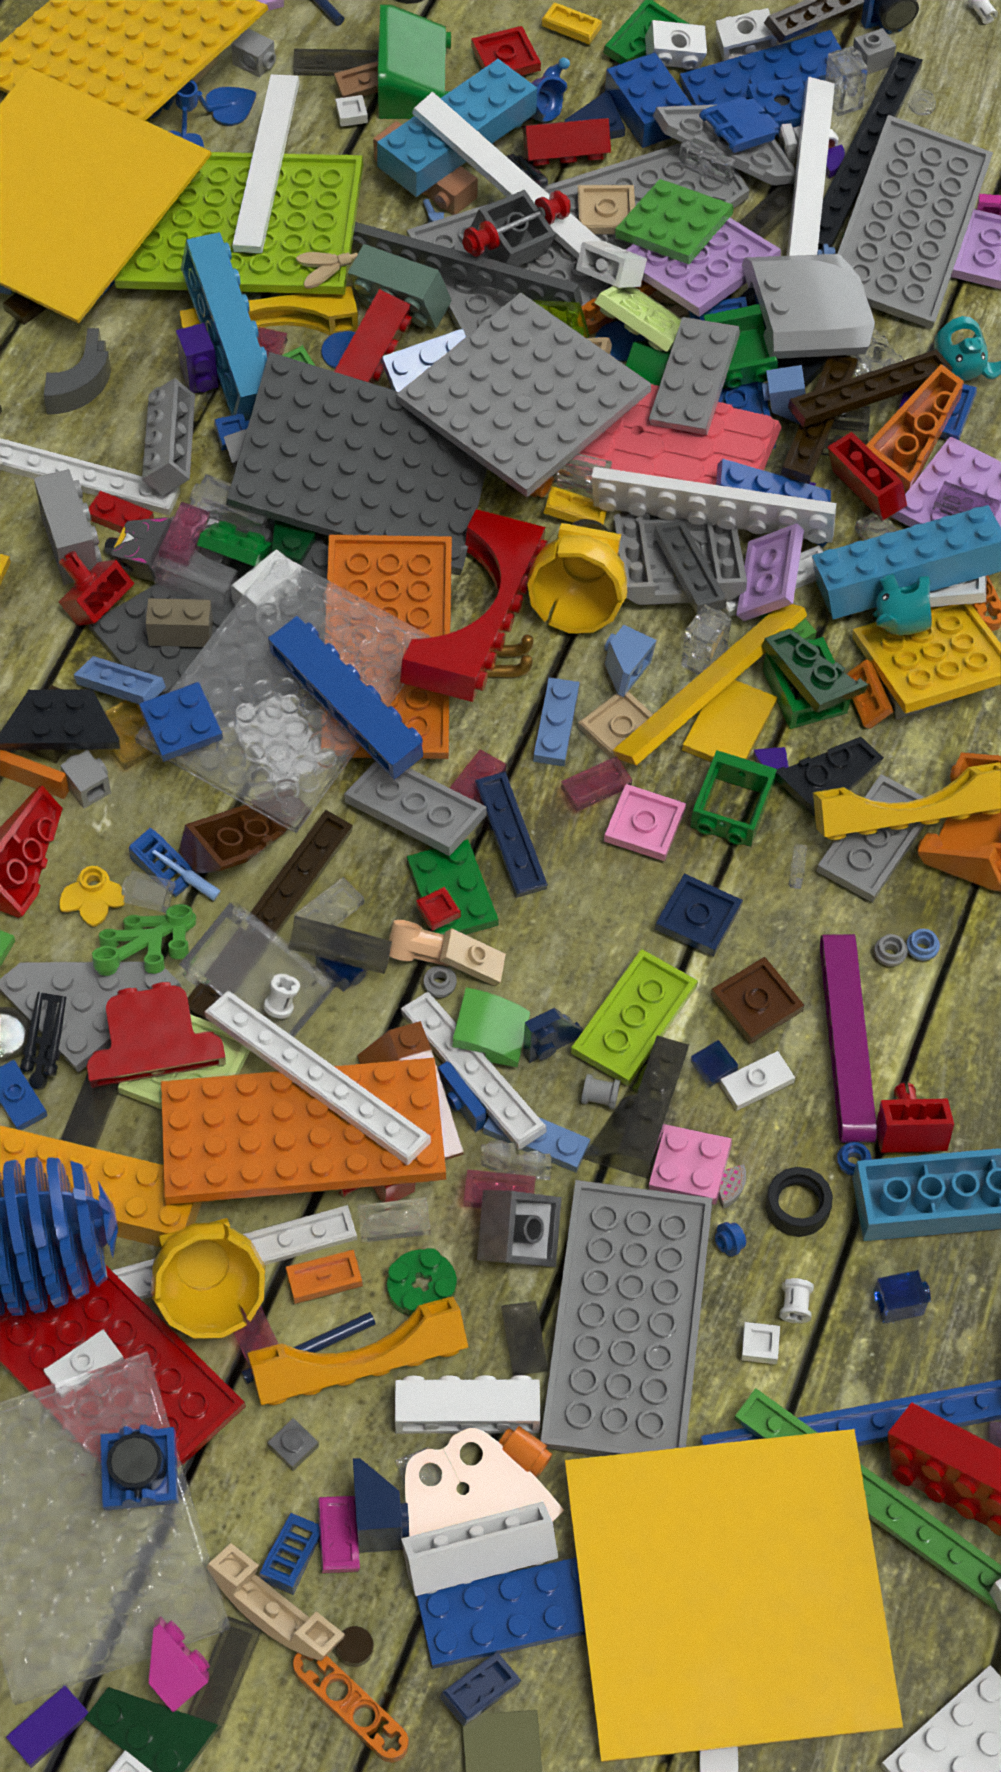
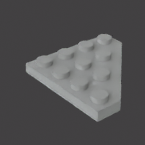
(761, 161)
(87, 994)

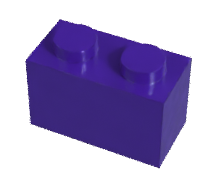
(197, 358)

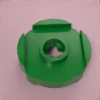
(417, 1264)

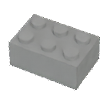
(67, 520)

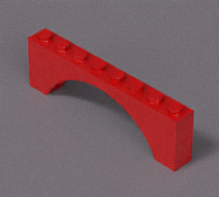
(460, 660)

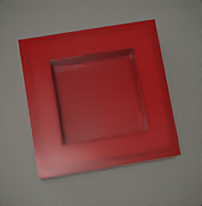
(438, 909)

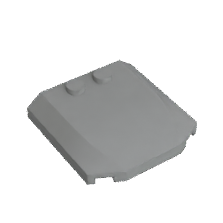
(810, 305)
(649, 572)

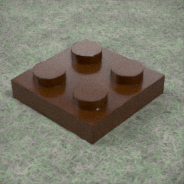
(757, 1000)

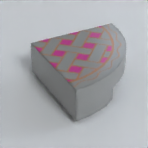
(732, 1185)

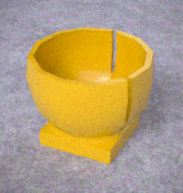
(581, 577)
(206, 1279)

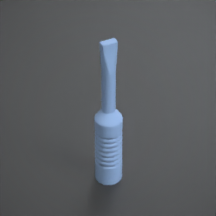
(191, 878)

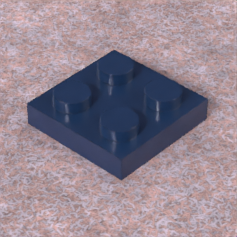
(698, 914)

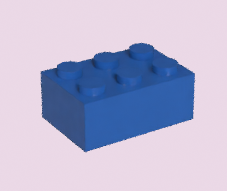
(637, 91)

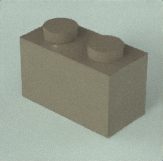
(179, 622)

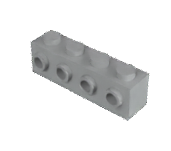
(168, 437)

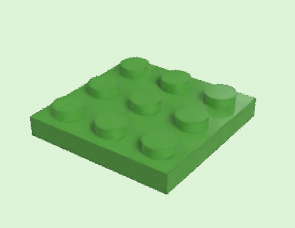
(674, 221)

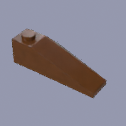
(227, 839)

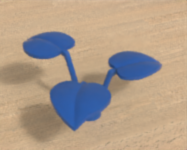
(228, 105)

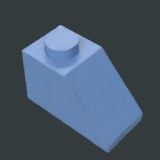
(781, 387)
(628, 657)

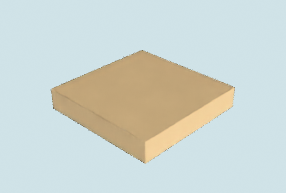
(604, 206)
(614, 722)

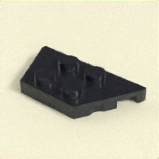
(59, 722)

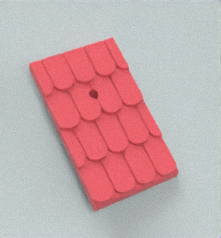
(684, 455)

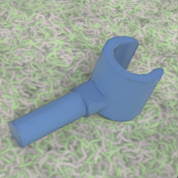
(432, 215)

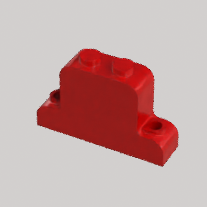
(152, 1038)

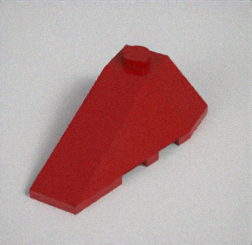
(24, 848)

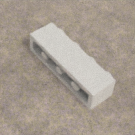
(458, 1404)
(479, 1548)

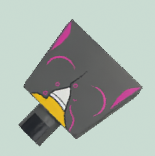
(138, 546)

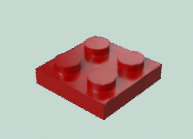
(510, 47)

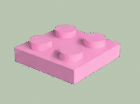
(645, 822)
(690, 1163)

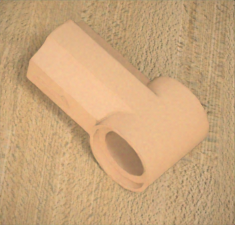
(413, 942)

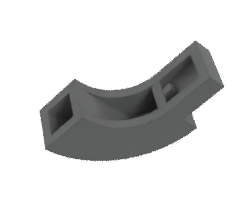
(81, 383)

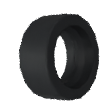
(800, 1177)

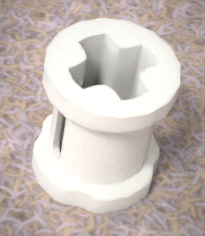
(281, 996)
(796, 1300)

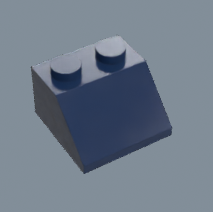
(379, 1513)

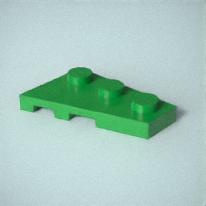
(629, 40)

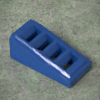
(141, 854)
(282, 1580)

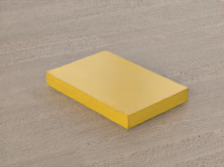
(730, 722)

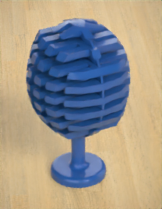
(50, 1235)

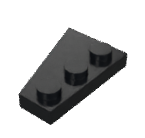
(837, 768)

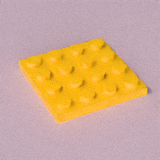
(934, 665)

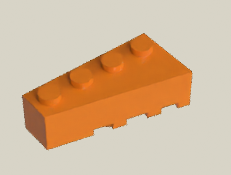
(915, 428)

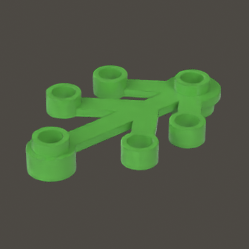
(178, 920)

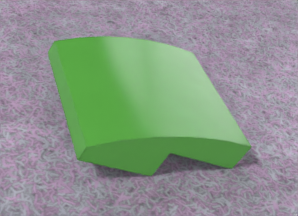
(491, 1027)

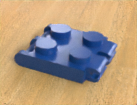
(741, 123)

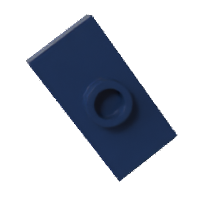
(480, 1689)

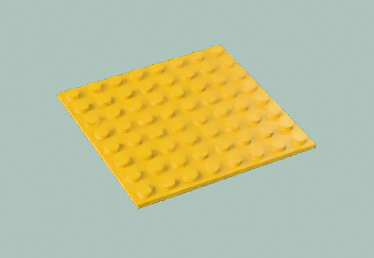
(125, 49)
(79, 190)
(730, 1596)

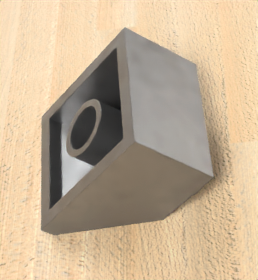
(519, 1228)

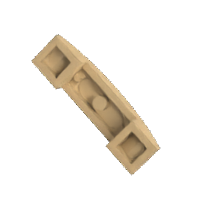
(269, 1609)

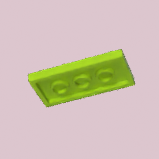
(633, 1015)

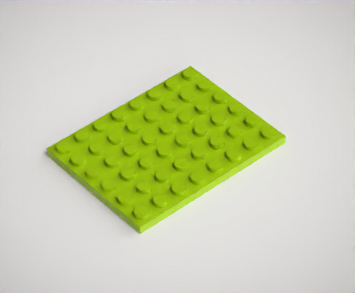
(309, 213)

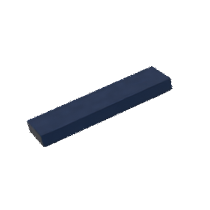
(511, 834)

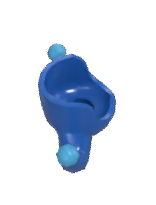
(550, 92)

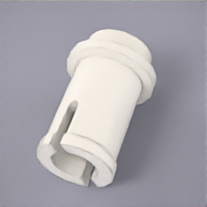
(983, 9)

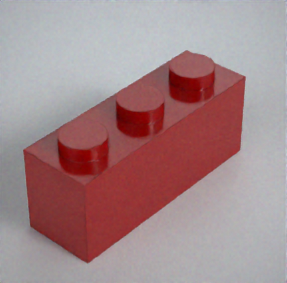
(567, 140)
(867, 476)

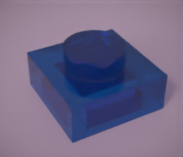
(714, 1063)

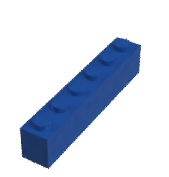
(346, 697)

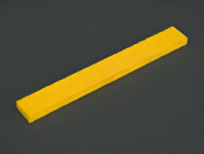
(706, 686)

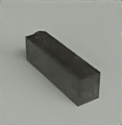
(637, 1124)

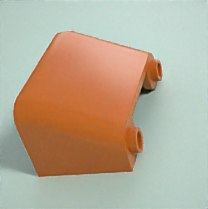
(970, 845)

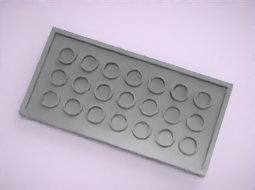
(913, 218)
(627, 1321)

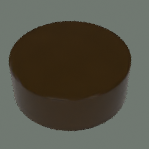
(355, 1647)

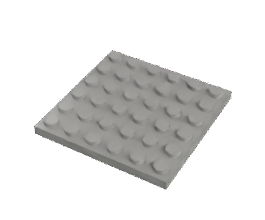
(523, 394)

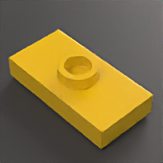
(571, 23)
(572, 506)

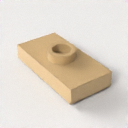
(472, 957)

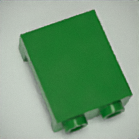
(751, 354)

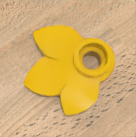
(92, 900)

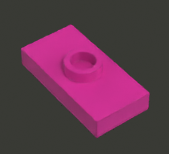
(338, 1534)

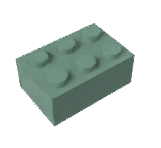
(404, 279)

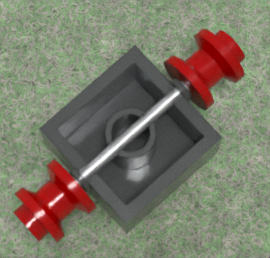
(516, 227)

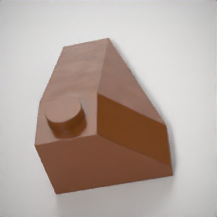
(407, 1044)

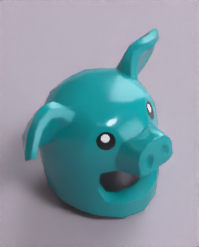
(969, 356)
(903, 608)

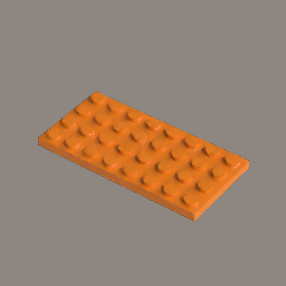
(413, 584)
(276, 1139)

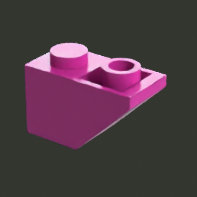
(173, 1668)

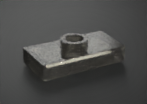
(524, 1338)

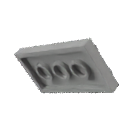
(694, 375)
(417, 806)
(869, 860)

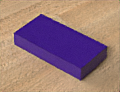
(47, 1726)

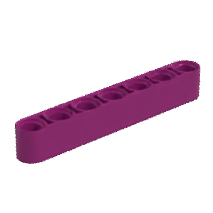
(847, 1039)

